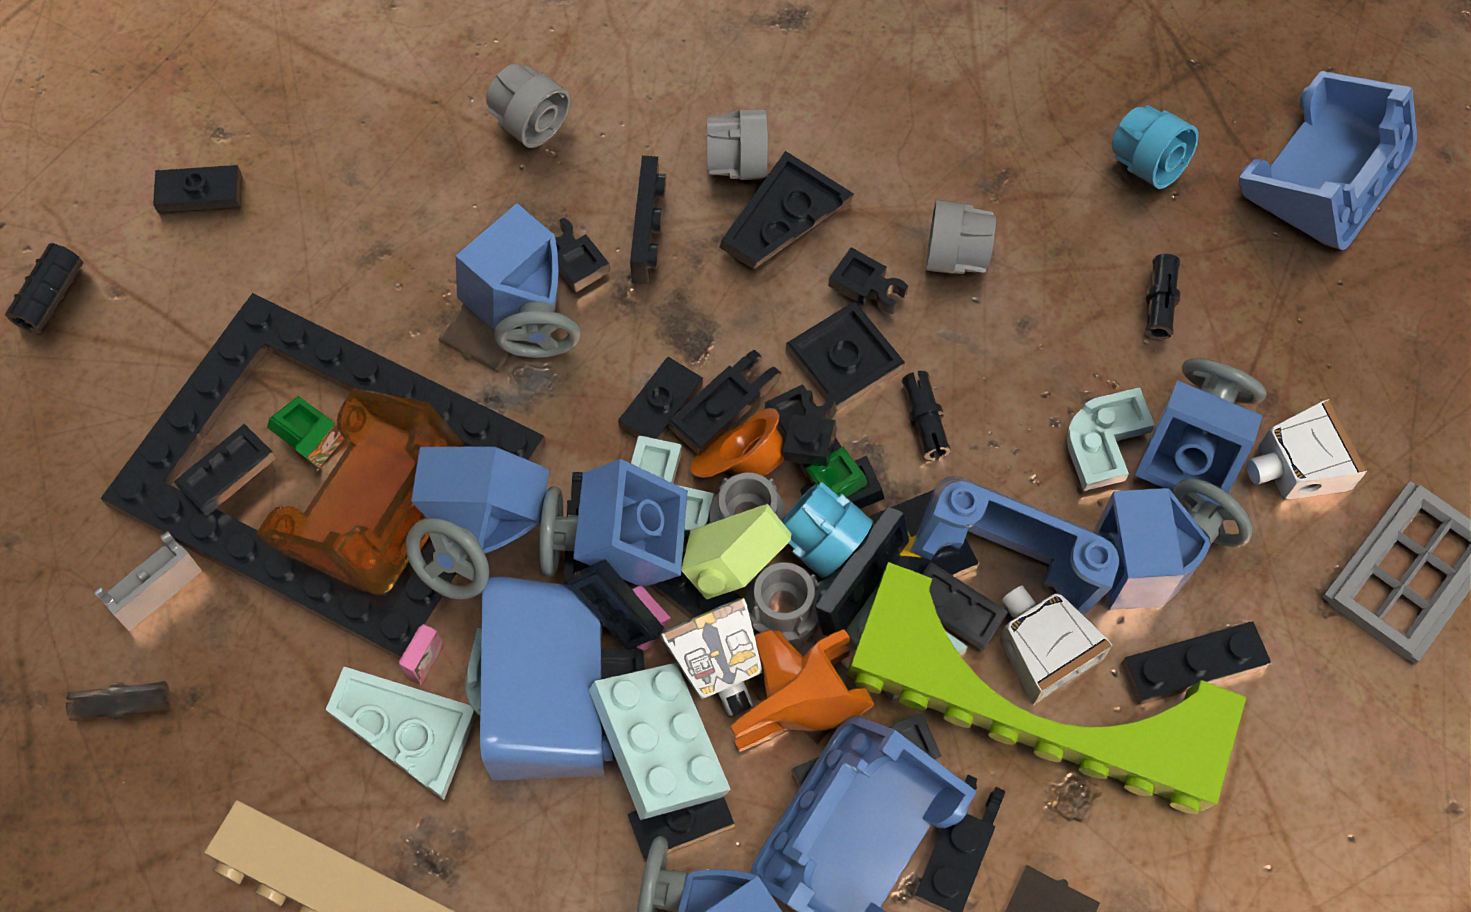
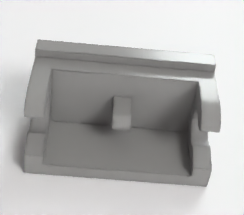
(150, 583)

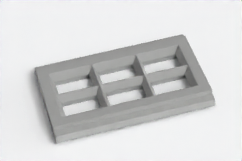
(1374, 549)

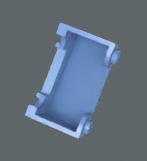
(1339, 159)
(1078, 559)
(535, 682)
(858, 821)

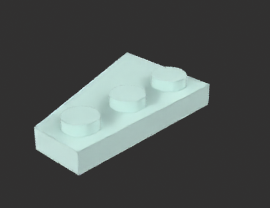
(404, 724)

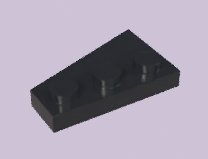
(783, 210)

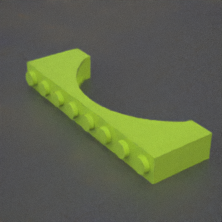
(1170, 754)

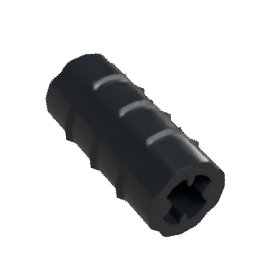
(44, 288)

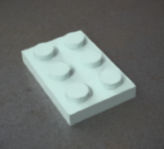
(658, 740)

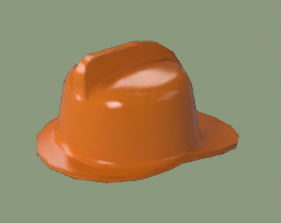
(745, 449)

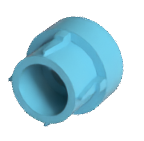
(1155, 145)
(825, 529)

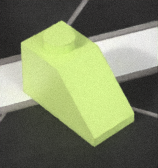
(733, 550)

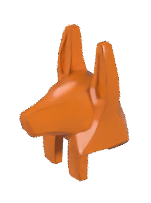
(800, 690)

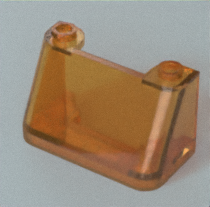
(365, 505)

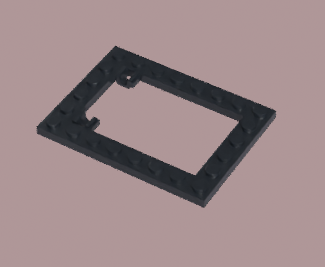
(146, 493)

